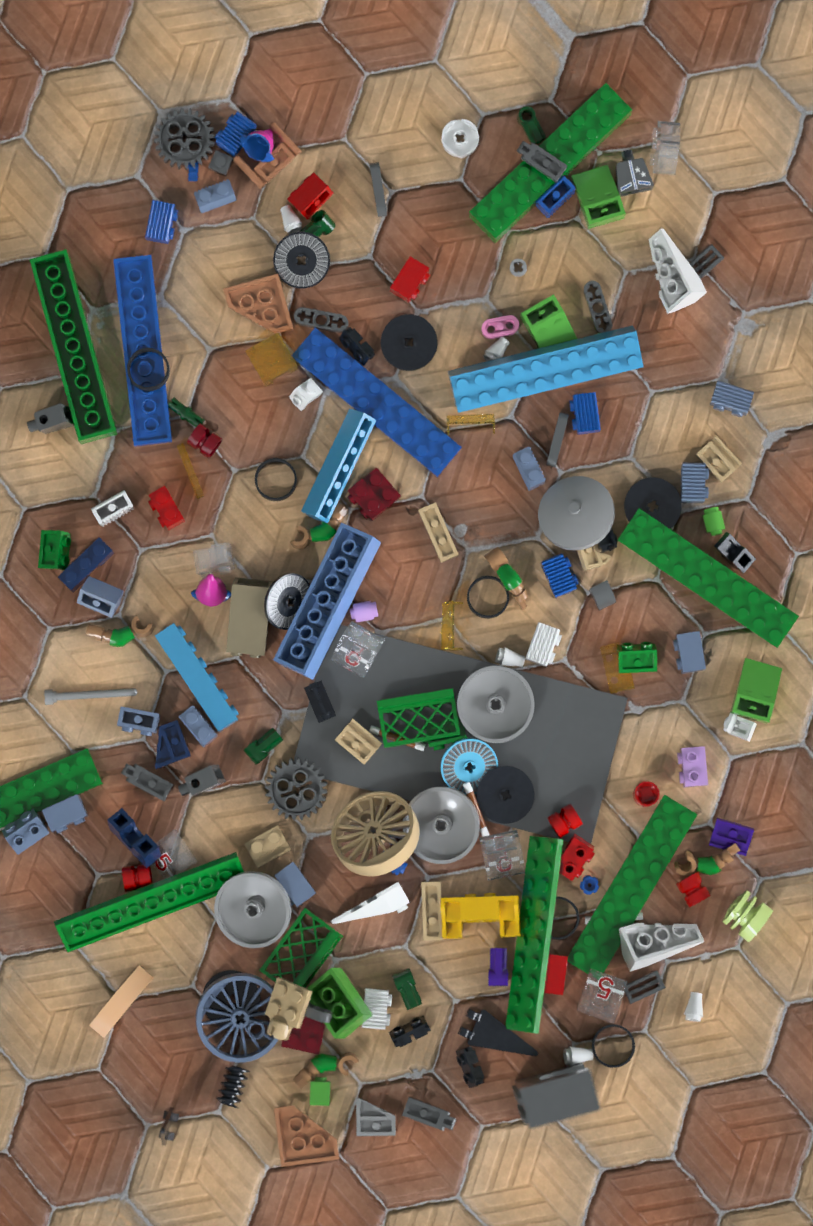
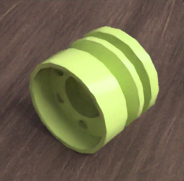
(746, 915)

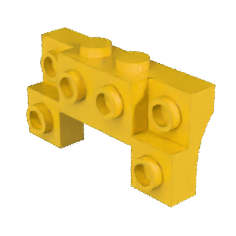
(480, 909)

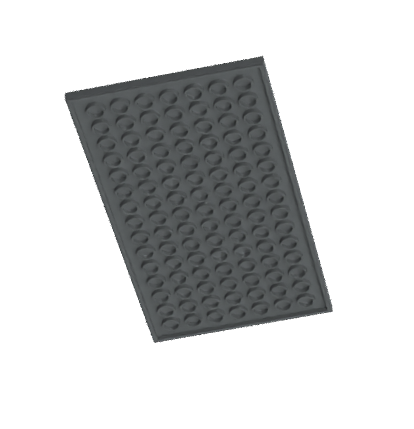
(561, 750)

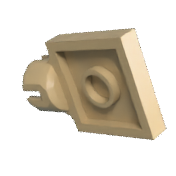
(286, 1008)

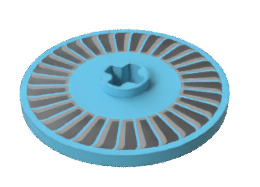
(457, 757)

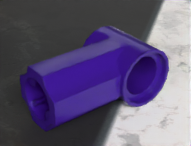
(498, 967)

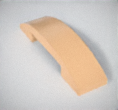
(121, 1001)

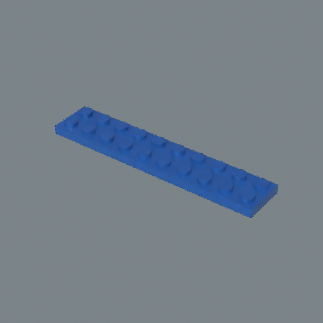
(141, 330)
(370, 395)

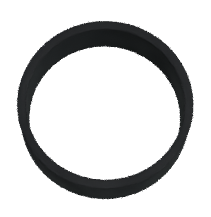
(143, 351)
(270, 461)
(487, 616)
(577, 922)
(633, 1046)

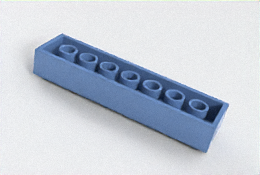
(327, 601)

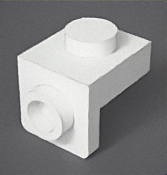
(305, 394)
(739, 727)

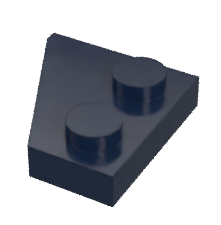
(171, 745)

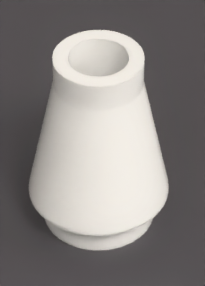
(290, 220)
(496, 350)
(507, 657)
(694, 1008)
(577, 1055)

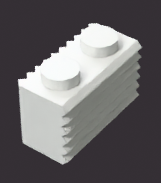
(112, 508)
(542, 645)
(377, 1002)

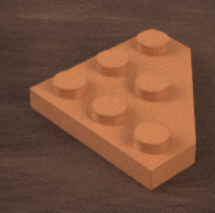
(261, 303)
(302, 1138)

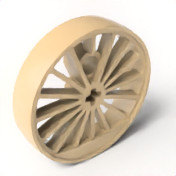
(375, 833)

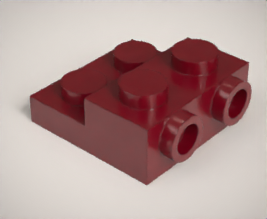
(373, 494)
(307, 1037)

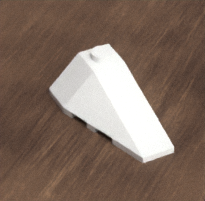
(677, 278)
(384, 902)
(652, 943)

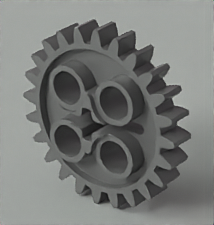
(185, 155)
(288, 774)

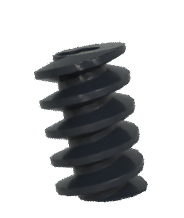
(232, 1086)

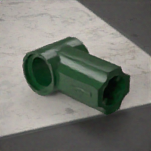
(531, 127)
(320, 224)
(260, 748)
(406, 985)

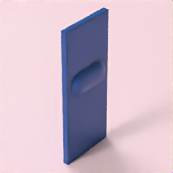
(193, 173)

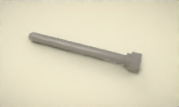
(52, 696)

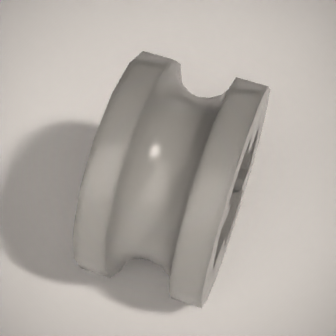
(512, 268)

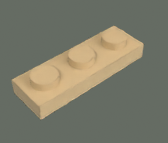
(438, 532)
(431, 911)

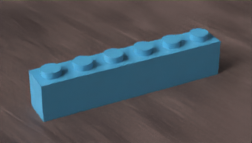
(338, 465)
(196, 677)

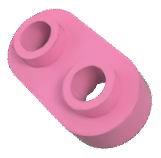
(499, 325)

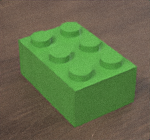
(337, 994)

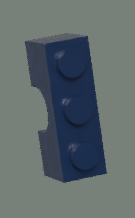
(88, 561)
(127, 832)

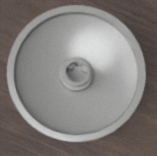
(576, 513)
(495, 704)
(446, 824)
(252, 909)

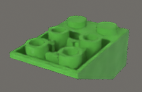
(598, 197)
(547, 323)
(756, 691)

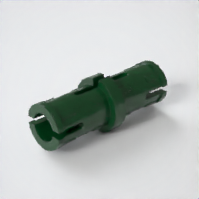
(185, 412)

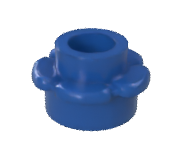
(594, 885)

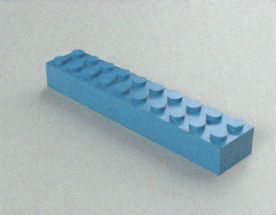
(545, 368)

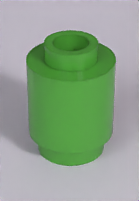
(713, 521)

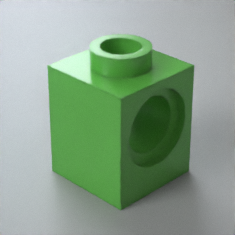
(320, 1092)

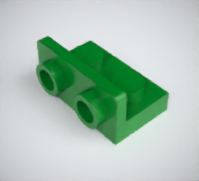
(54, 549)
(637, 657)
(448, 727)

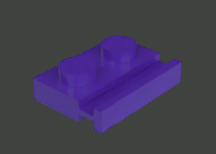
(727, 833)

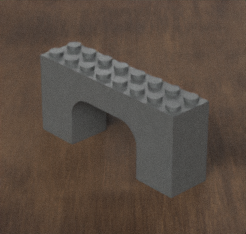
(556, 1095)

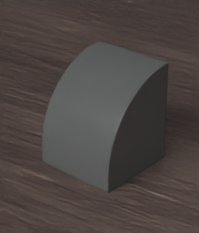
(602, 595)

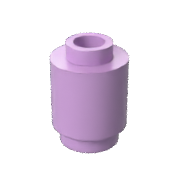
(364, 611)

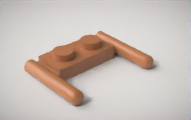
(282, 155)

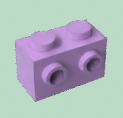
(693, 766)

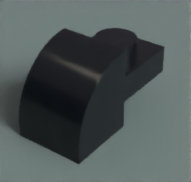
(734, 553)

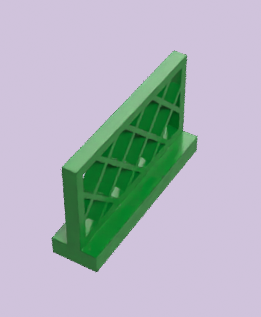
(418, 701)
(317, 959)

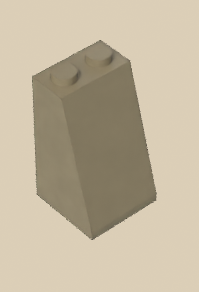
(247, 618)

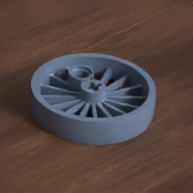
(210, 995)

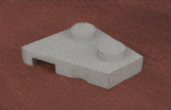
(373, 1120)

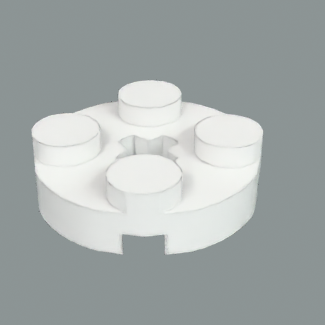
(460, 127)

